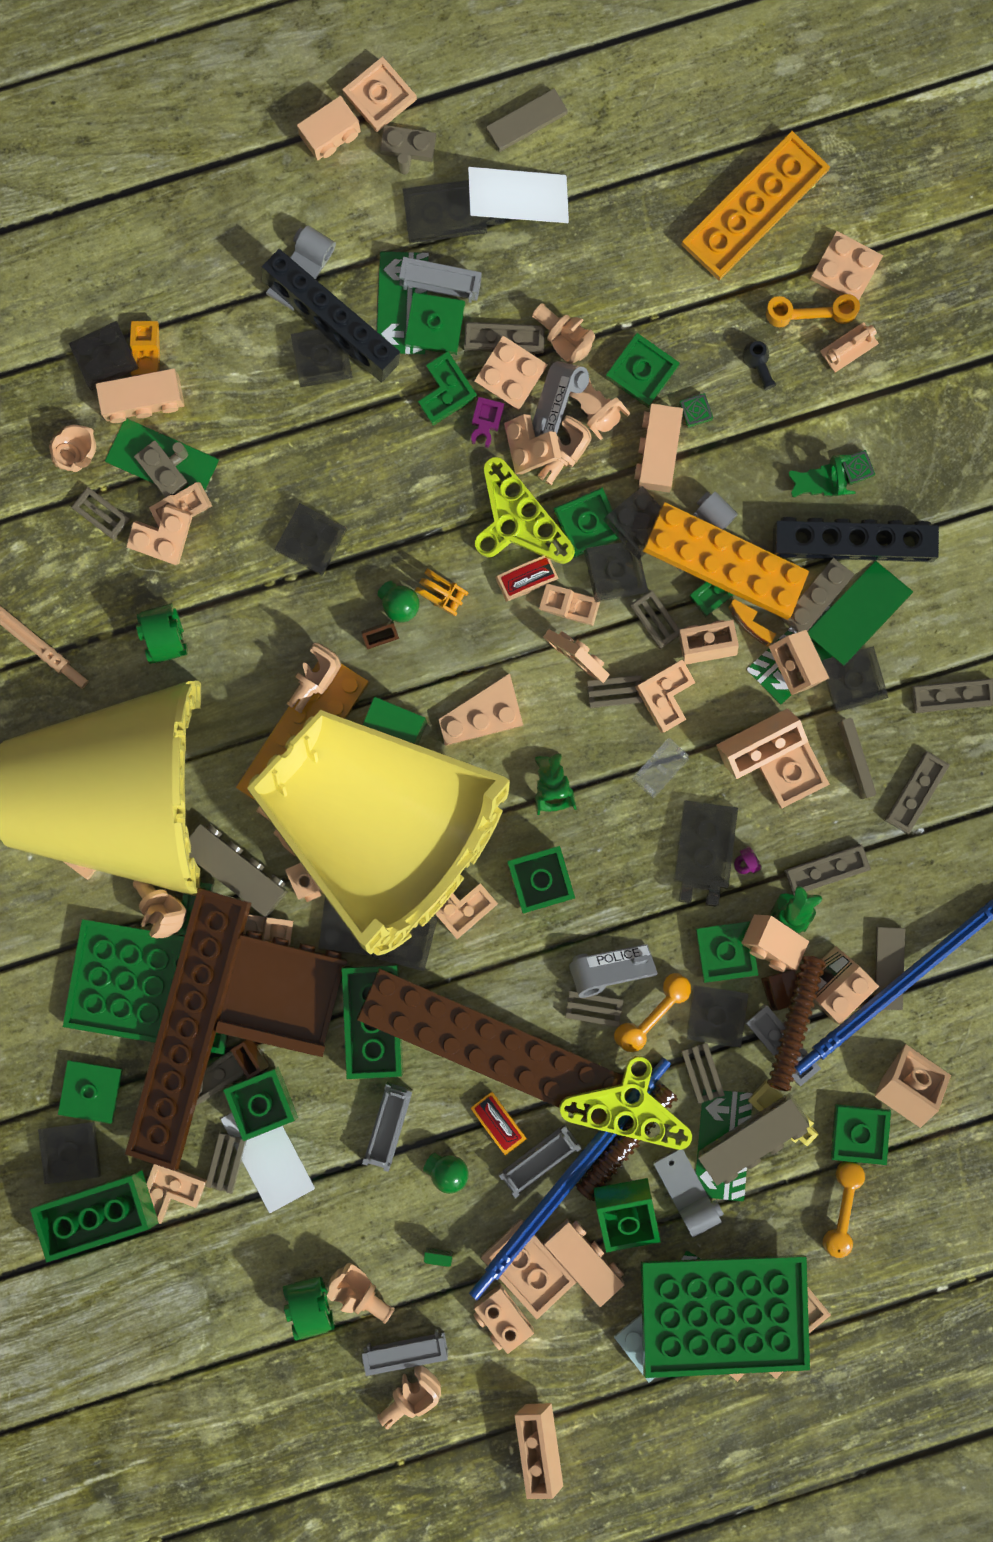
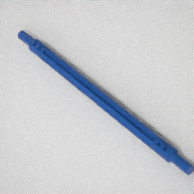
(897, 987)
(558, 1193)

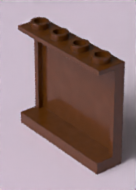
(281, 994)

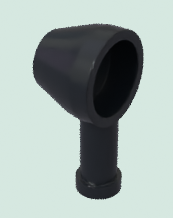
(758, 362)

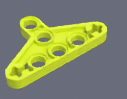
(510, 509)
(643, 1111)

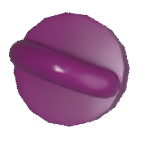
(751, 860)

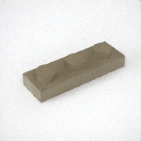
(819, 596)

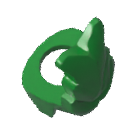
(827, 480)
(552, 785)
(799, 910)

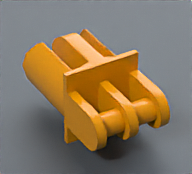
(443, 593)

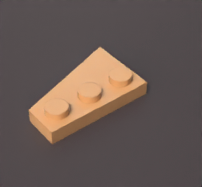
(483, 714)

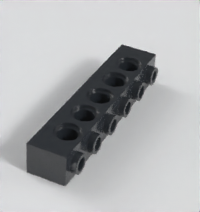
(330, 315)
(924, 534)

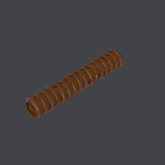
(796, 1023)
(619, 1150)

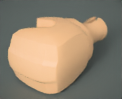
(565, 334)
(579, 440)
(315, 681)
(356, 1293)
(413, 1397)

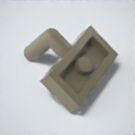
(407, 145)
(163, 468)

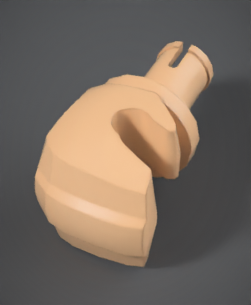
(160, 909)

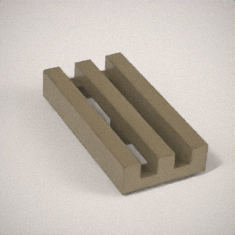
(118, 527)
(668, 638)
(613, 681)
(570, 1004)
(695, 1050)
(215, 1161)

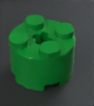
(162, 633)
(308, 1308)

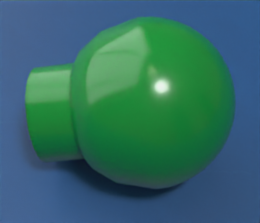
(399, 601)
(447, 1172)

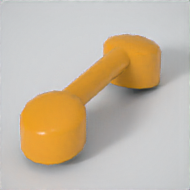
(781, 311)
(633, 1037)
(838, 1241)

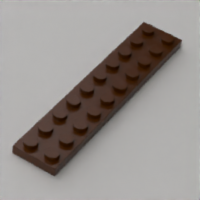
(188, 1029)
(482, 1043)

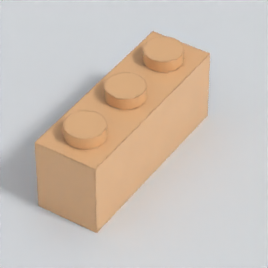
(140, 395)
(659, 447)
(762, 743)
(585, 1261)
(539, 1451)

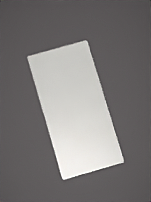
(518, 195)
(272, 1166)

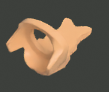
(601, 412)

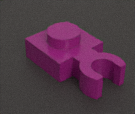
(487, 417)

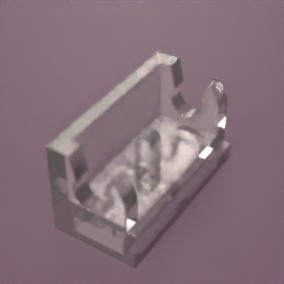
(660, 768)

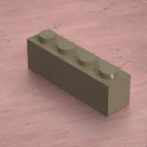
(235, 871)
(754, 1139)

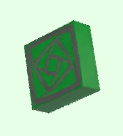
(696, 410)
(858, 468)
(438, 1257)

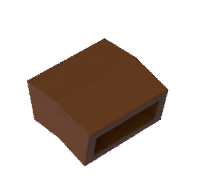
(379, 628)
(779, 989)
(250, 1058)

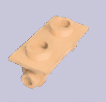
(850, 346)

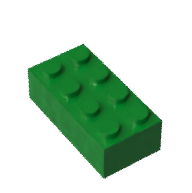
(367, 1049)
(94, 1216)

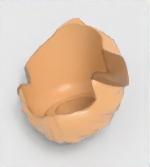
(73, 447)

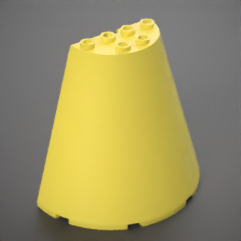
(106, 790)
(378, 823)

